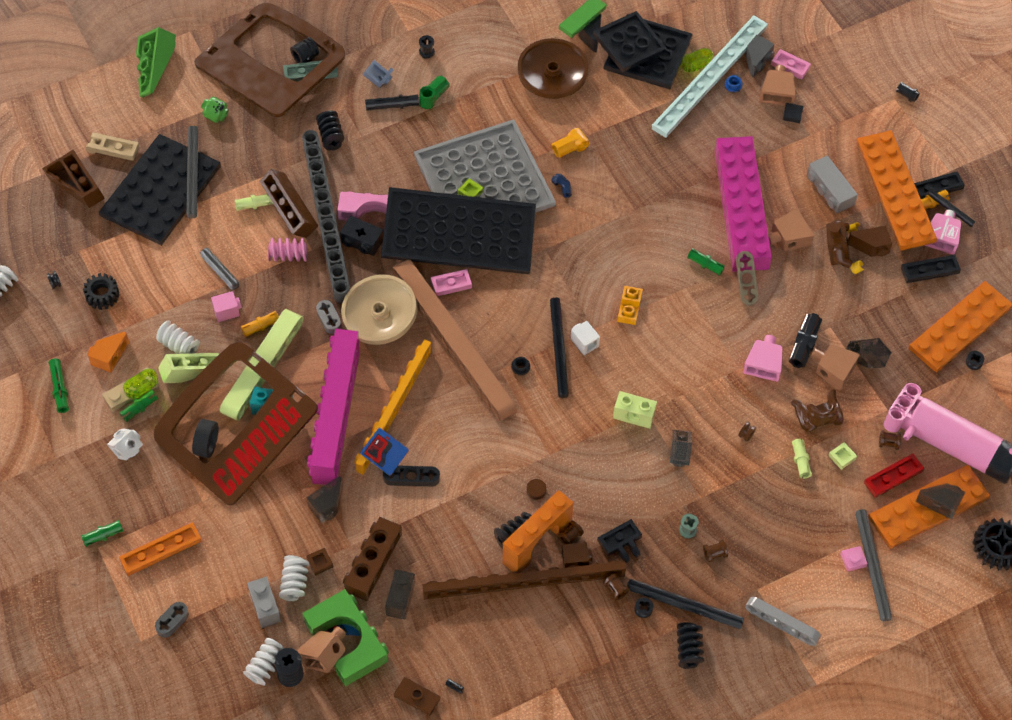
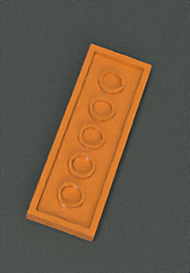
(960, 326)
(907, 518)

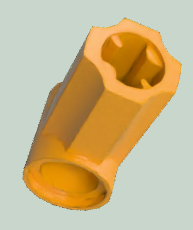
(573, 141)

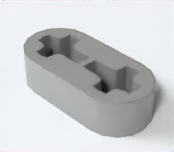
(332, 315)

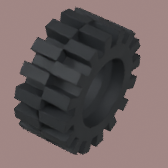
(101, 282)

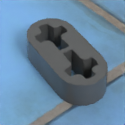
(174, 621)

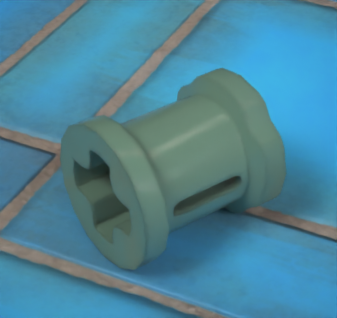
(689, 525)

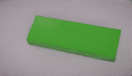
(582, 17)

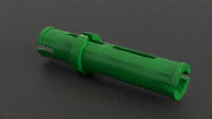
(61, 403)

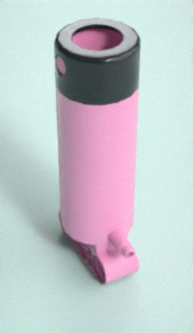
(950, 433)

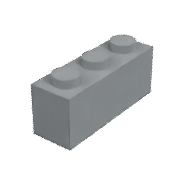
(831, 184)

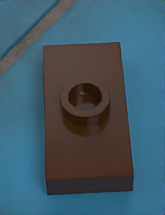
(417, 696)

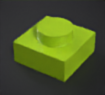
(470, 188)

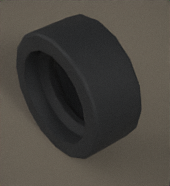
(205, 438)

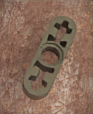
(741, 284)

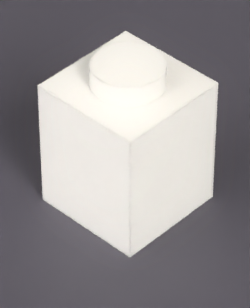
(585, 337)

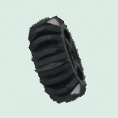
(990, 547)

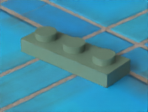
(298, 71)

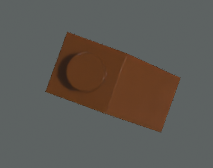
(871, 241)

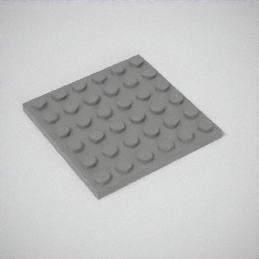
(493, 159)

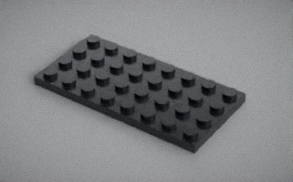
(458, 230)

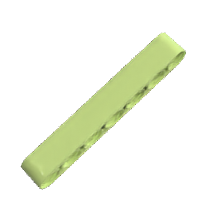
(271, 350)

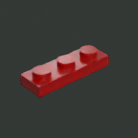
(894, 475)

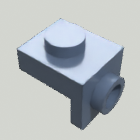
(378, 74)

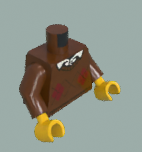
(838, 245)

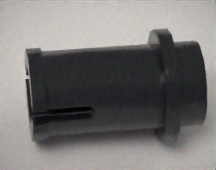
(908, 92)

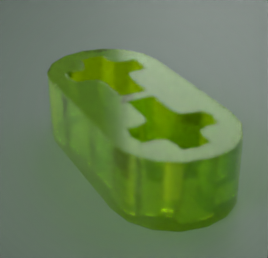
(697, 60)
(140, 383)

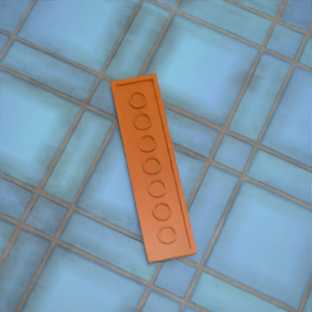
(896, 190)

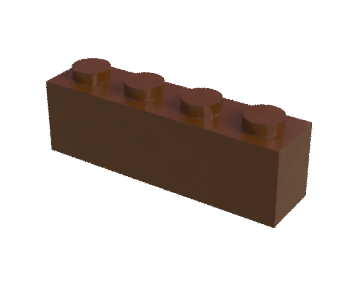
(288, 203)

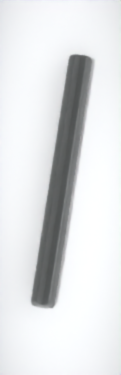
(192, 172)
(873, 565)

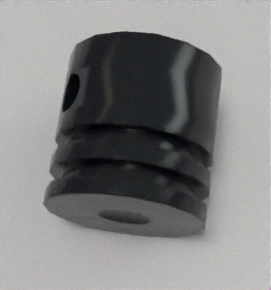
(304, 50)

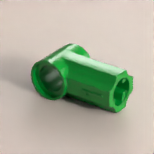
(432, 92)

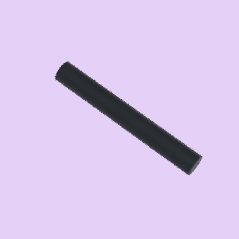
(946, 204)

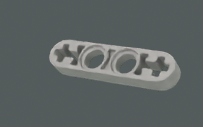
(783, 621)

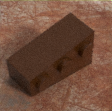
(74, 178)

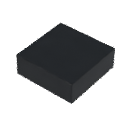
(793, 113)

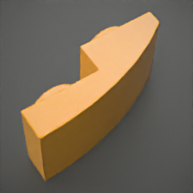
(629, 305)

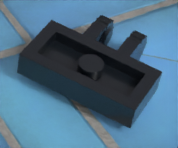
(620, 537)

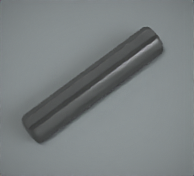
(219, 268)

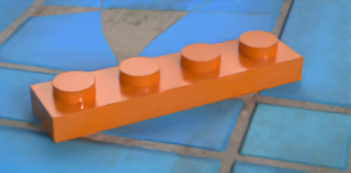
(160, 549)

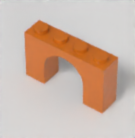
(552, 515)

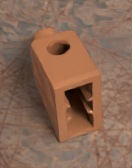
(778, 87)
(791, 232)
(835, 364)
(322, 650)

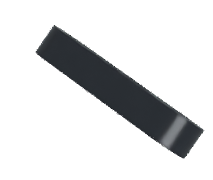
(426, 482)

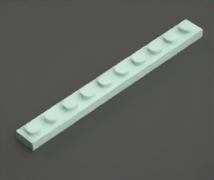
(708, 77)

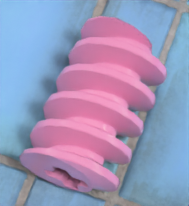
(287, 249)

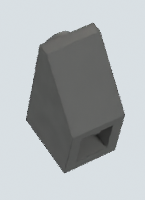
(758, 53)

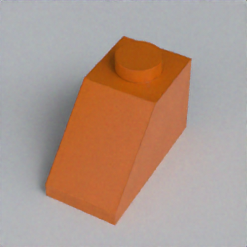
(108, 351)

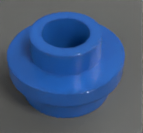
(733, 83)

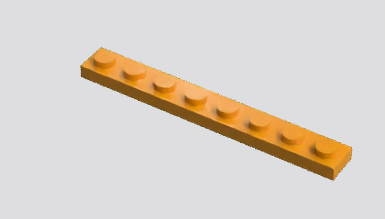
(397, 398)

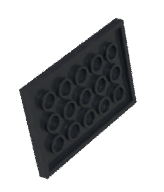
(155, 190)

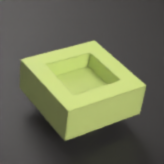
(842, 456)

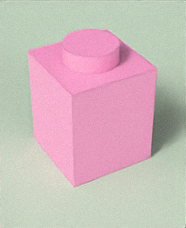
(226, 306)

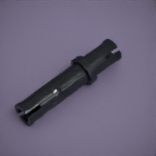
(392, 102)

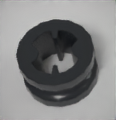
(53, 279)
(973, 364)
(643, 613)

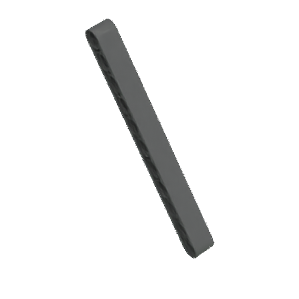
(325, 215)

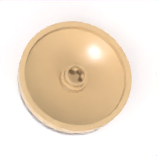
(379, 309)

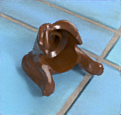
(819, 415)

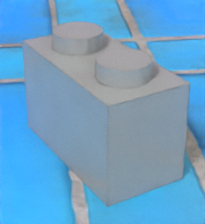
(264, 602)

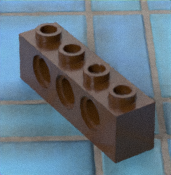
(363, 586)

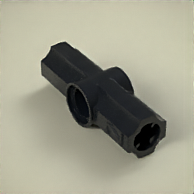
(805, 340)

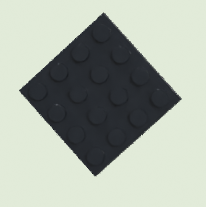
(664, 67)

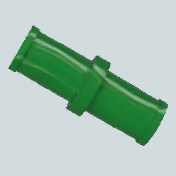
(706, 261)
(138, 405)
(102, 533)

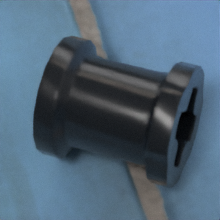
(423, 46)

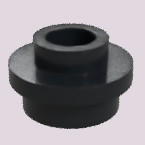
(520, 361)

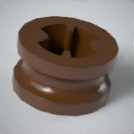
(747, 431)

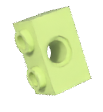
(635, 409)

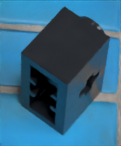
(361, 236)

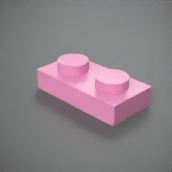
(792, 63)
(451, 282)

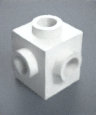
(125, 443)

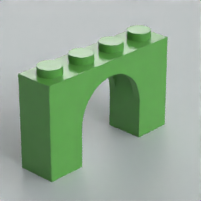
(343, 610)

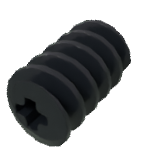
(330, 130)
(509, 528)
(689, 645)
(289, 667)

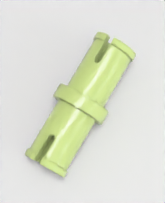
(252, 202)
(801, 458)

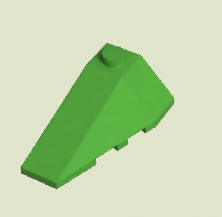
(154, 52)

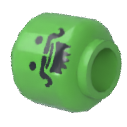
(214, 109)

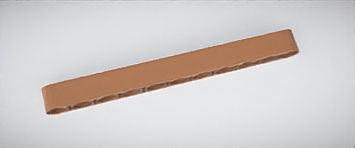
(456, 342)

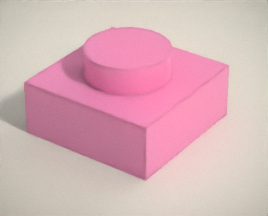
(853, 558)

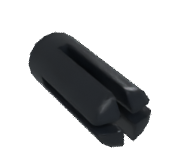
(448, 683)

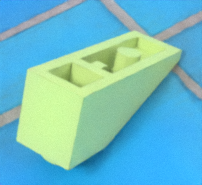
(184, 367)

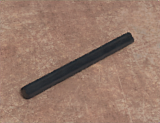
(559, 348)
(685, 603)

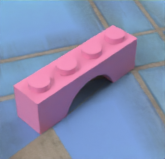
(358, 204)

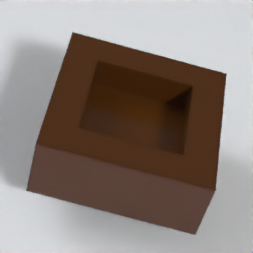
(319, 561)

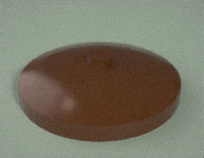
(552, 68)

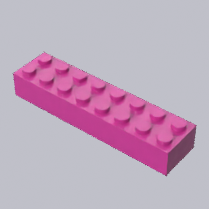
(742, 201)
(335, 406)

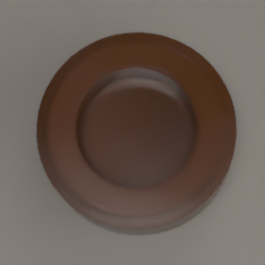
(536, 489)

